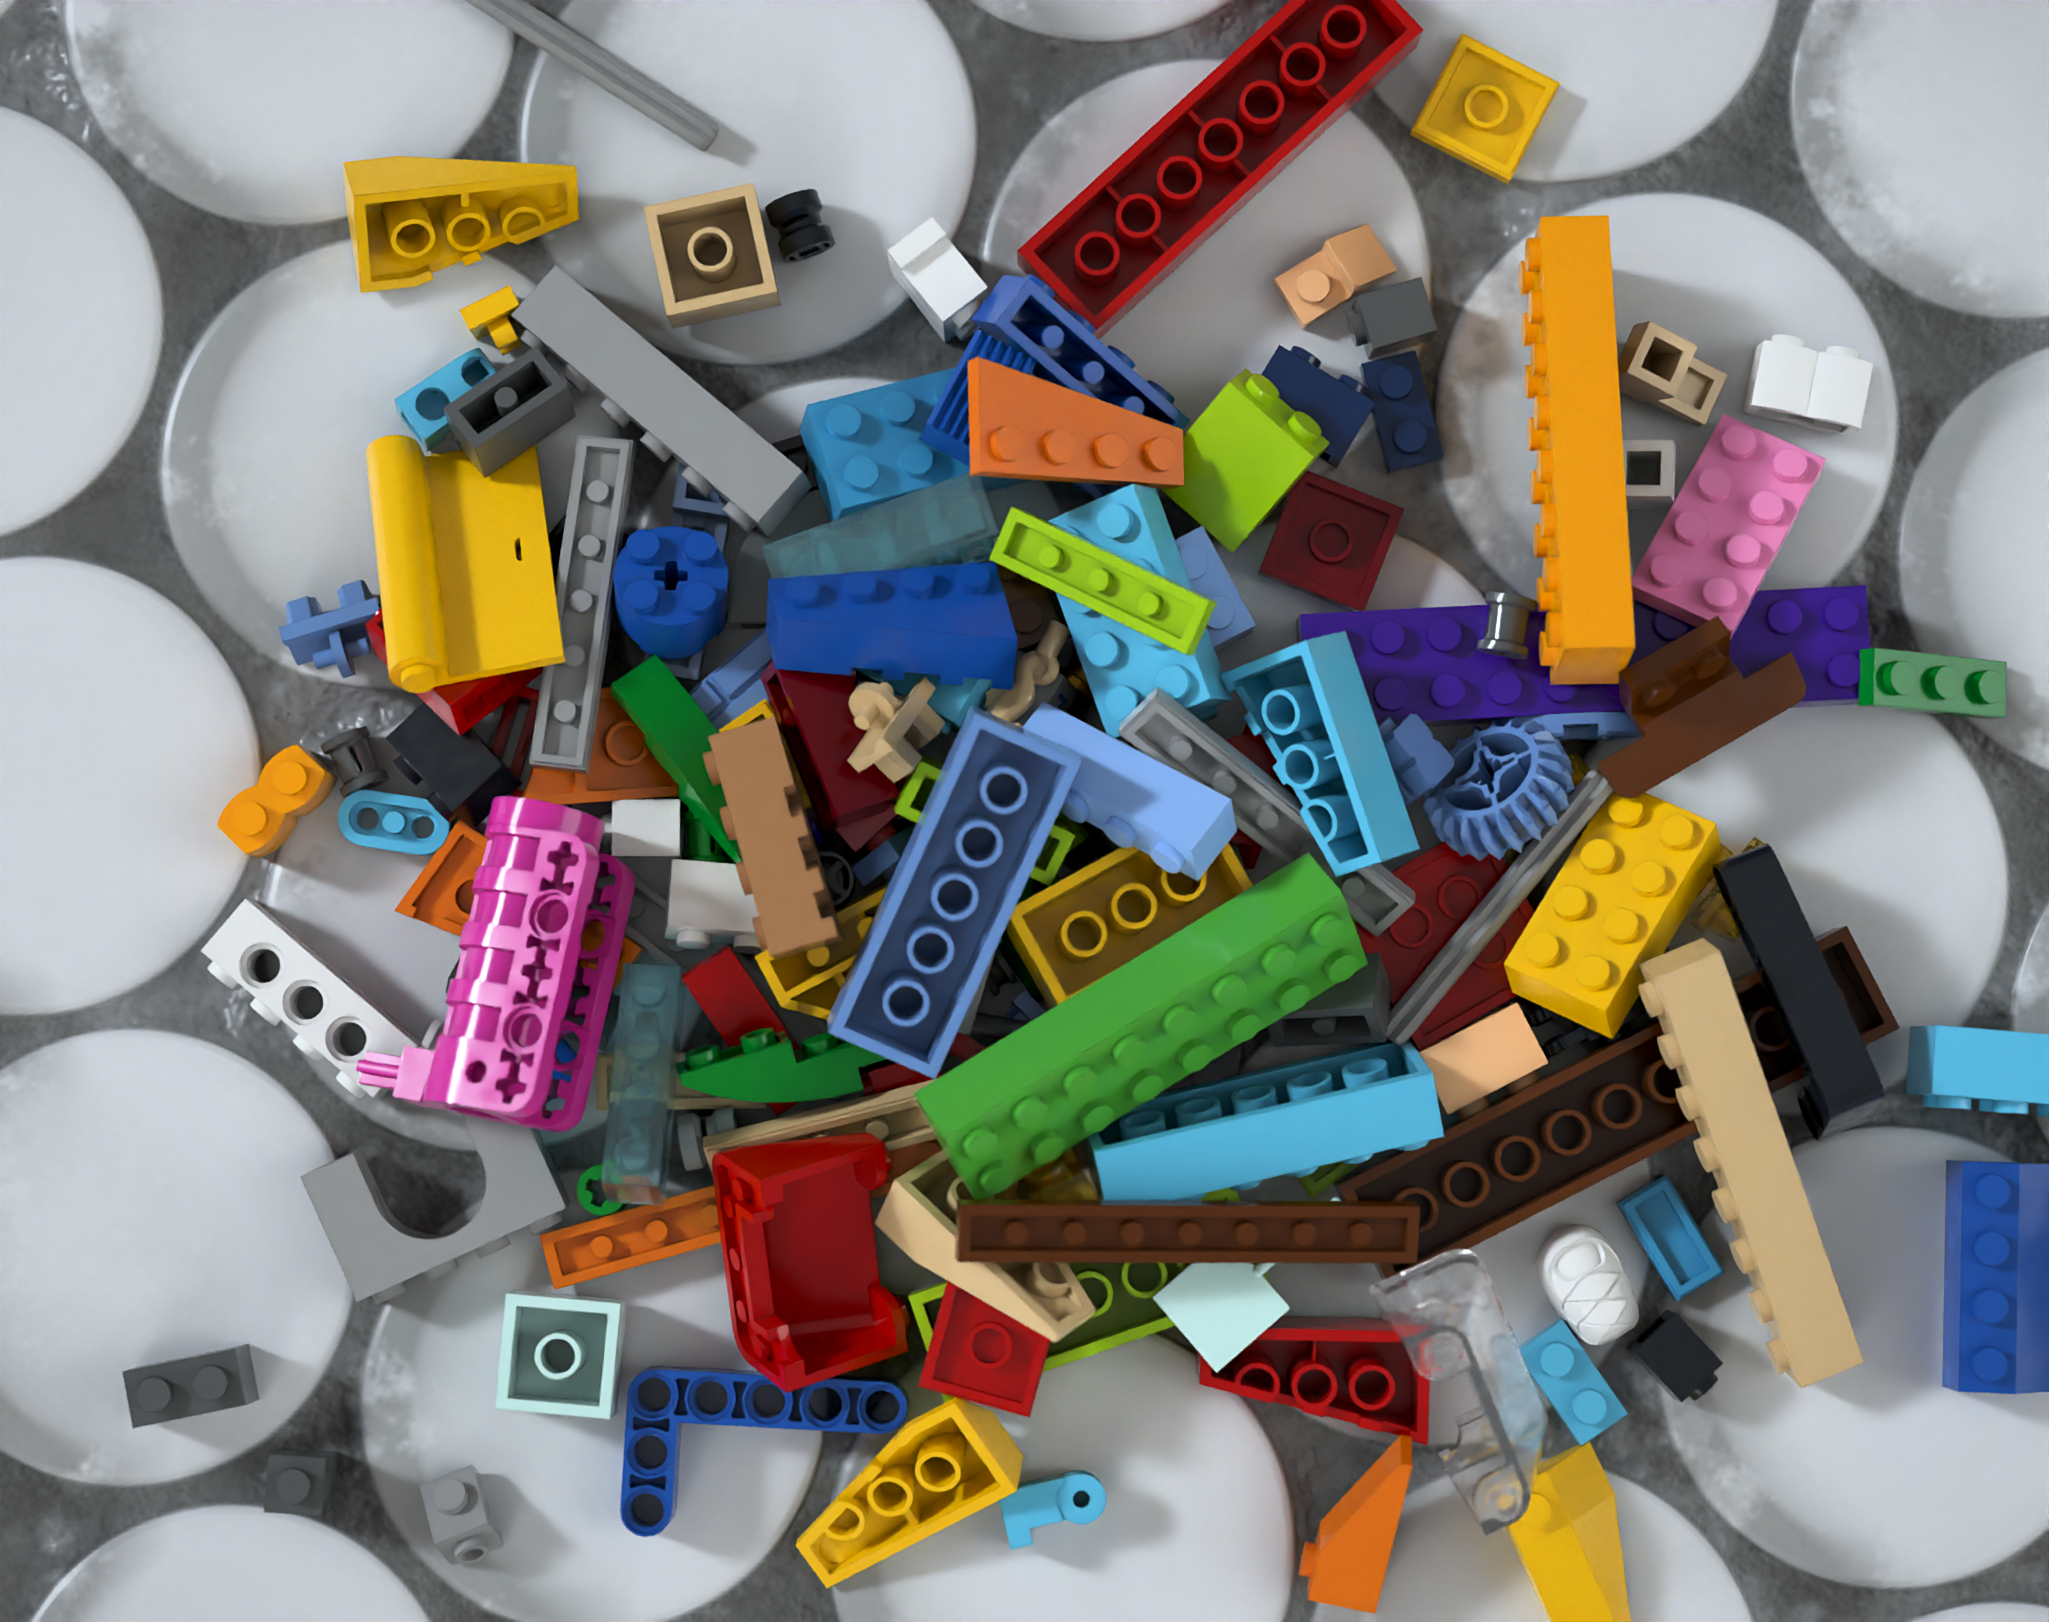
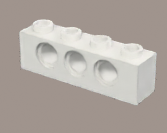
(234, 955)

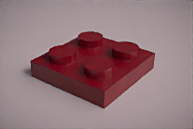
(1331, 541)

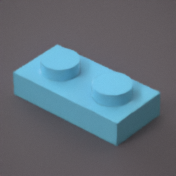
(1571, 1382)

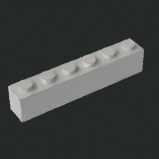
(661, 401)

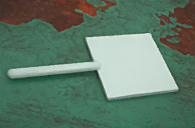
(1222, 1307)

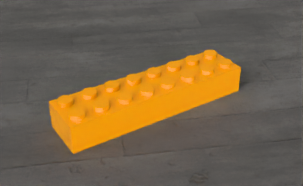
(1579, 451)

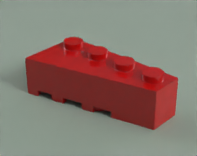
(1331, 1369)

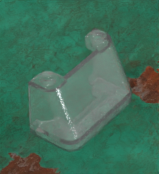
(1458, 1325)

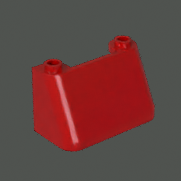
(806, 1257)

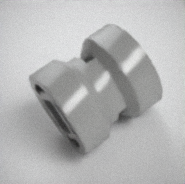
(692, 1130)

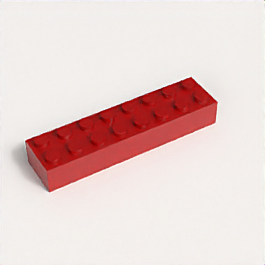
(1215, 153)

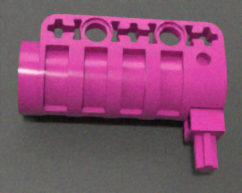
(521, 975)

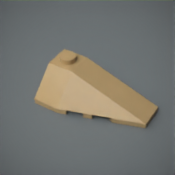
(922, 1222)

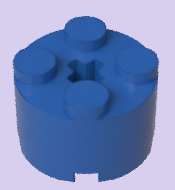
(671, 590)

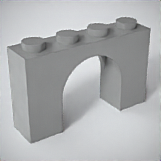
(383, 1252)

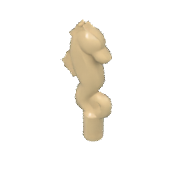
(1033, 669)

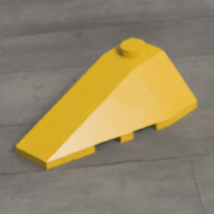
(435, 212)
(915, 1486)
(1573, 1541)

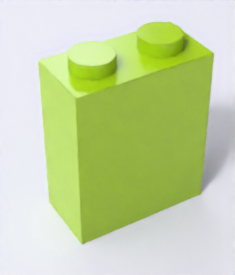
(1244, 458)

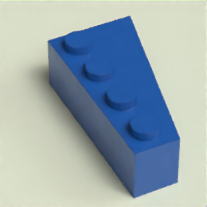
(895, 622)

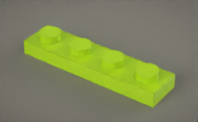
(1102, 580)

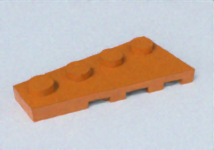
(1056, 434)
(445, 895)

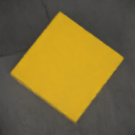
(1484, 108)

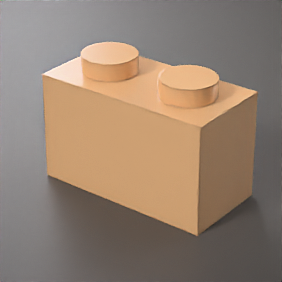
(1484, 1059)

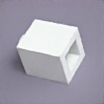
(645, 829)

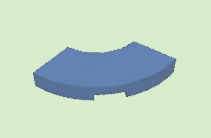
(1584, 725)

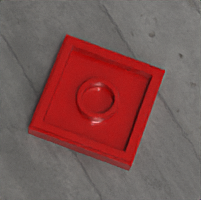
(983, 1355)

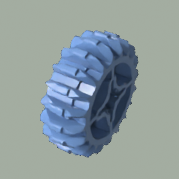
(1500, 789)

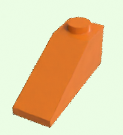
(1358, 1534)

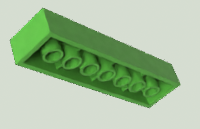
(1143, 1027)

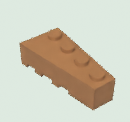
(773, 838)

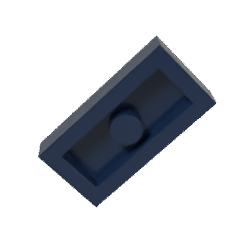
(1401, 412)

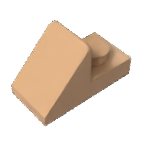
(1334, 275)

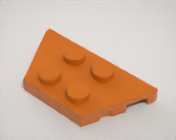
(618, 766)

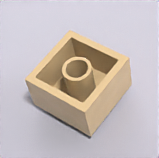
(712, 255)

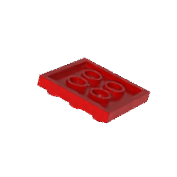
(1445, 896)

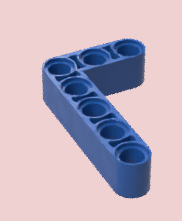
(739, 1411)

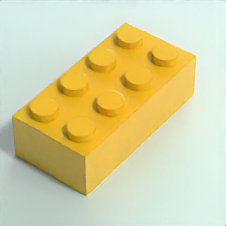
(1613, 909)
(1112, 915)

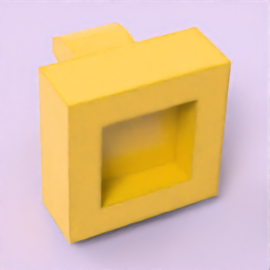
(494, 317)

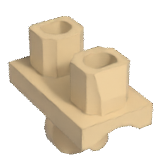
(888, 721)

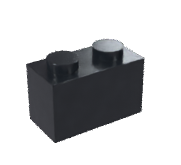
(456, 767)

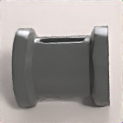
(1506, 625)
(354, 742)

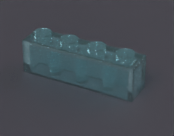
(913, 530)
(643, 1084)

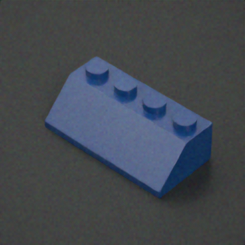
(1996, 1277)

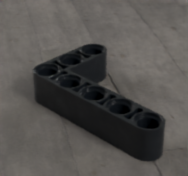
(1839, 1073)

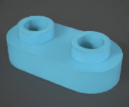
(396, 822)

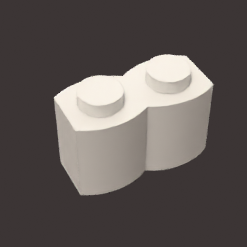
(1808, 386)

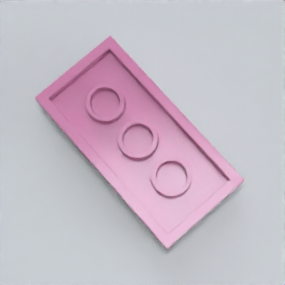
(1726, 525)

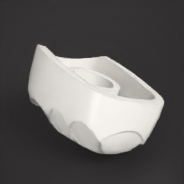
(1587, 1284)

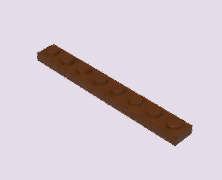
(1186, 1231)

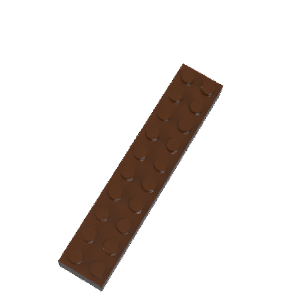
(1583, 1121)

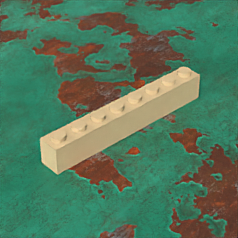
(1750, 1162)

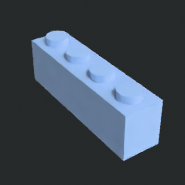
(1138, 797)

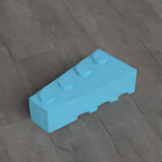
(1328, 749)

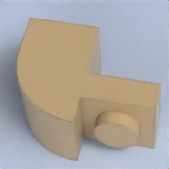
(1662, 371)

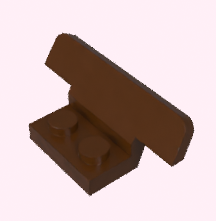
(1691, 704)

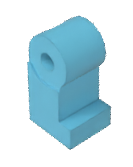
(424, 403)
(1051, 1499)

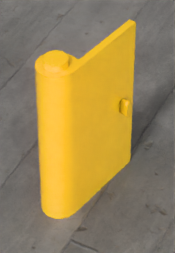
(451, 569)

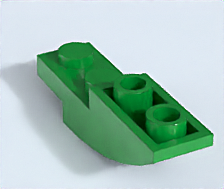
(771, 1072)

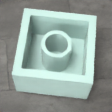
(561, 1354)

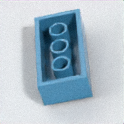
(870, 446)

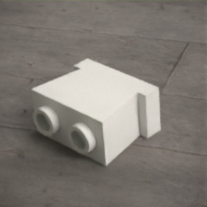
(938, 280)

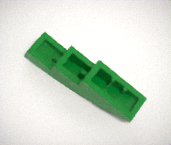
(677, 738)

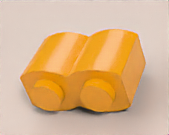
(267, 813)

